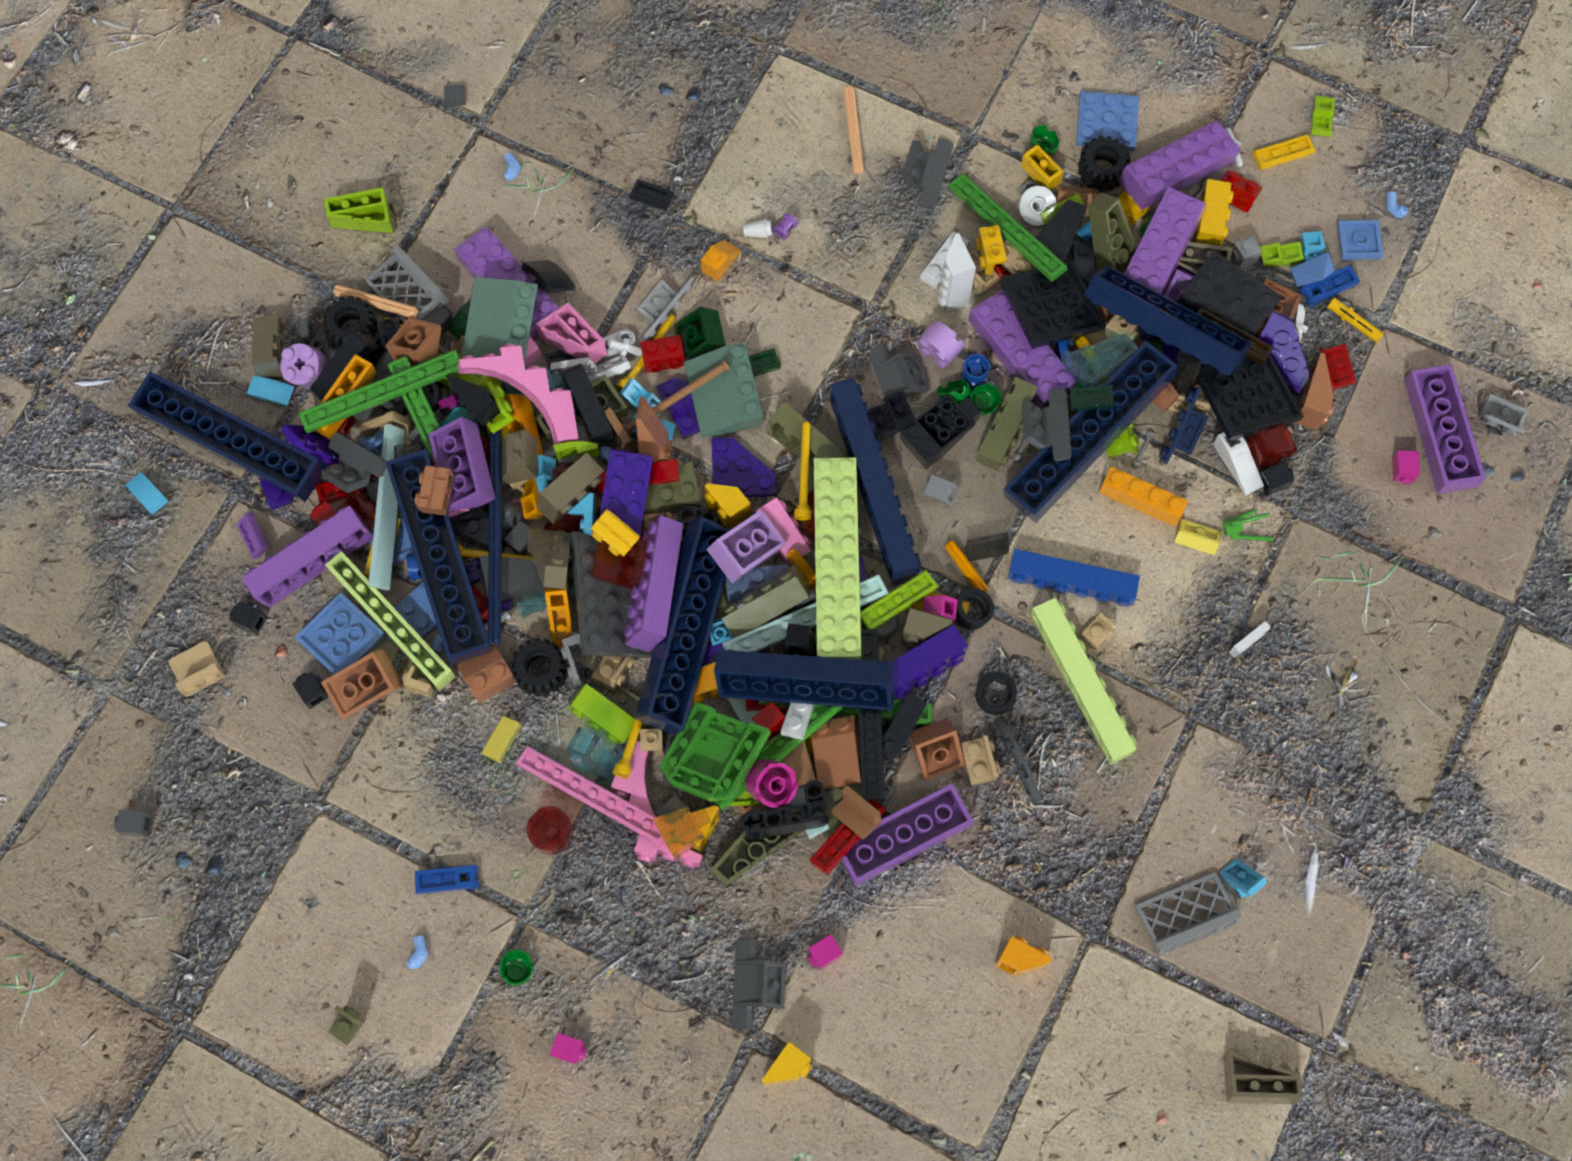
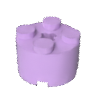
(939, 343)
(302, 364)

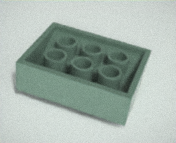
(498, 316)
(728, 400)

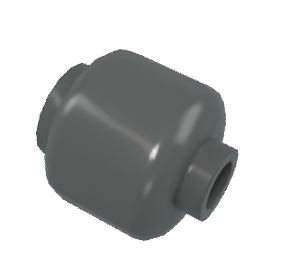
(510, 514)

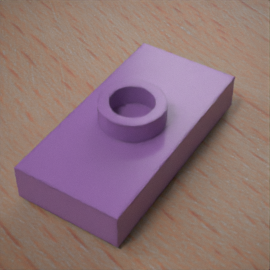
(252, 535)

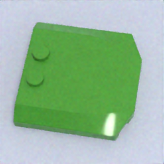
(713, 754)

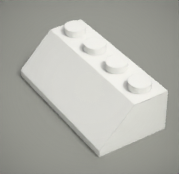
(956, 276)

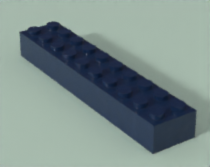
(1092, 432)
(227, 436)
(874, 482)
(439, 564)
(679, 656)

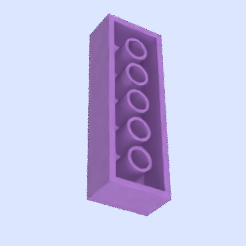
(1179, 164)
(1166, 239)
(488, 258)
(1004, 336)
(1444, 429)
(307, 557)
(654, 592)
(907, 834)

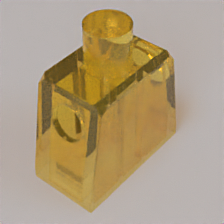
(681, 829)

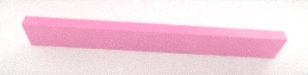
(590, 794)

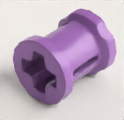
(785, 226)

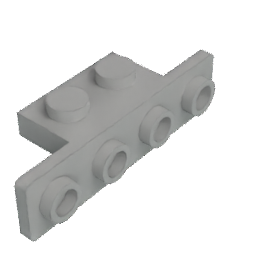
(659, 302)

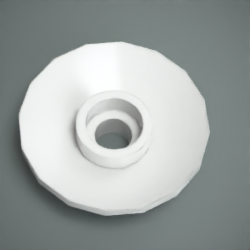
(1044, 200)

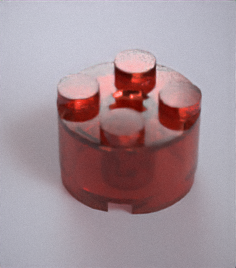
(1272, 445)
(541, 822)

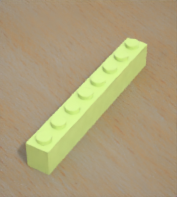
(390, 621)
(1083, 681)

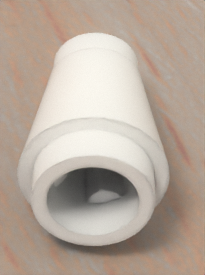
(759, 229)

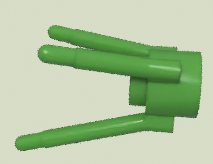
(1233, 526)

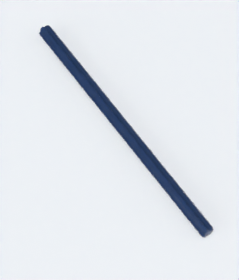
(495, 539)

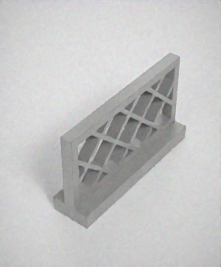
(415, 274)
(1191, 933)

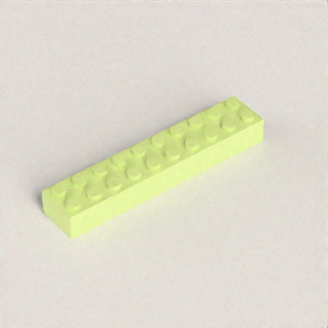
(837, 558)

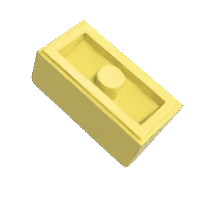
(1198, 537)
(501, 739)

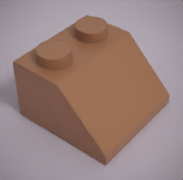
(416, 340)
(936, 749)

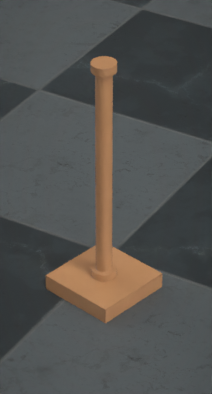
(624, 430)

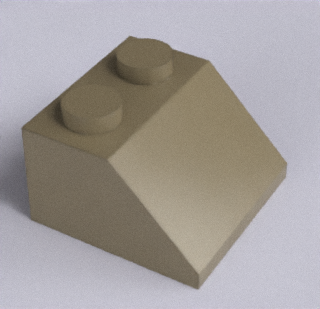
(519, 457)
(921, 627)

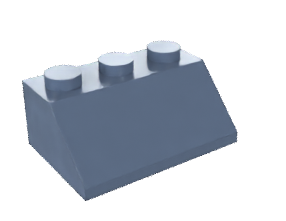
(752, 581)

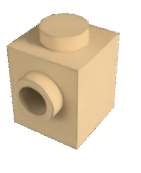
(1118, 326)

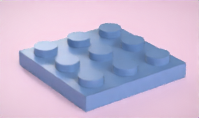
(1107, 116)
(340, 635)

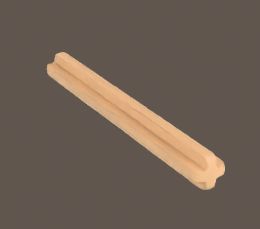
(853, 130)
(377, 301)

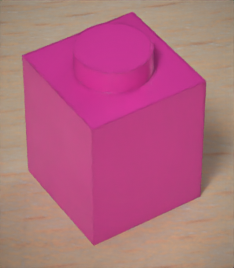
(1406, 466)
(941, 606)
(824, 952)
(568, 1049)

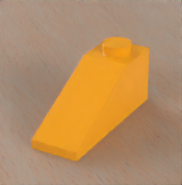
(559, 613)

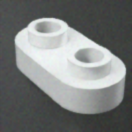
(612, 352)

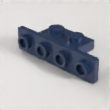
(1186, 430)

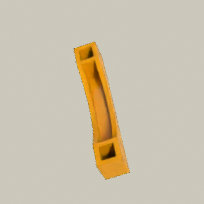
(525, 419)

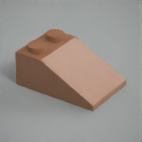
(1287, 304)
(1317, 396)
(652, 434)
(486, 674)
(362, 683)
(837, 752)

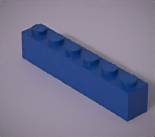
(1073, 577)

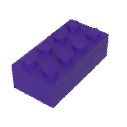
(627, 486)
(928, 660)

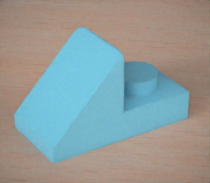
(586, 508)
(1242, 878)

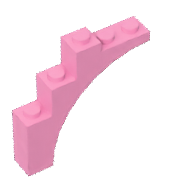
(533, 383)
(636, 789)

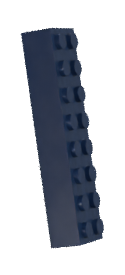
(1167, 320)
(805, 679)

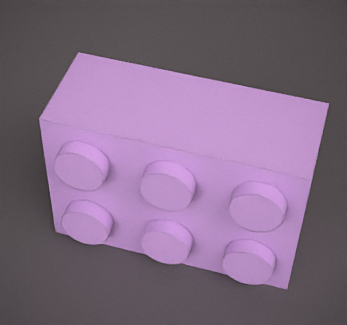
(746, 546)

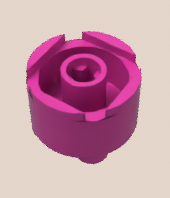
(760, 780)

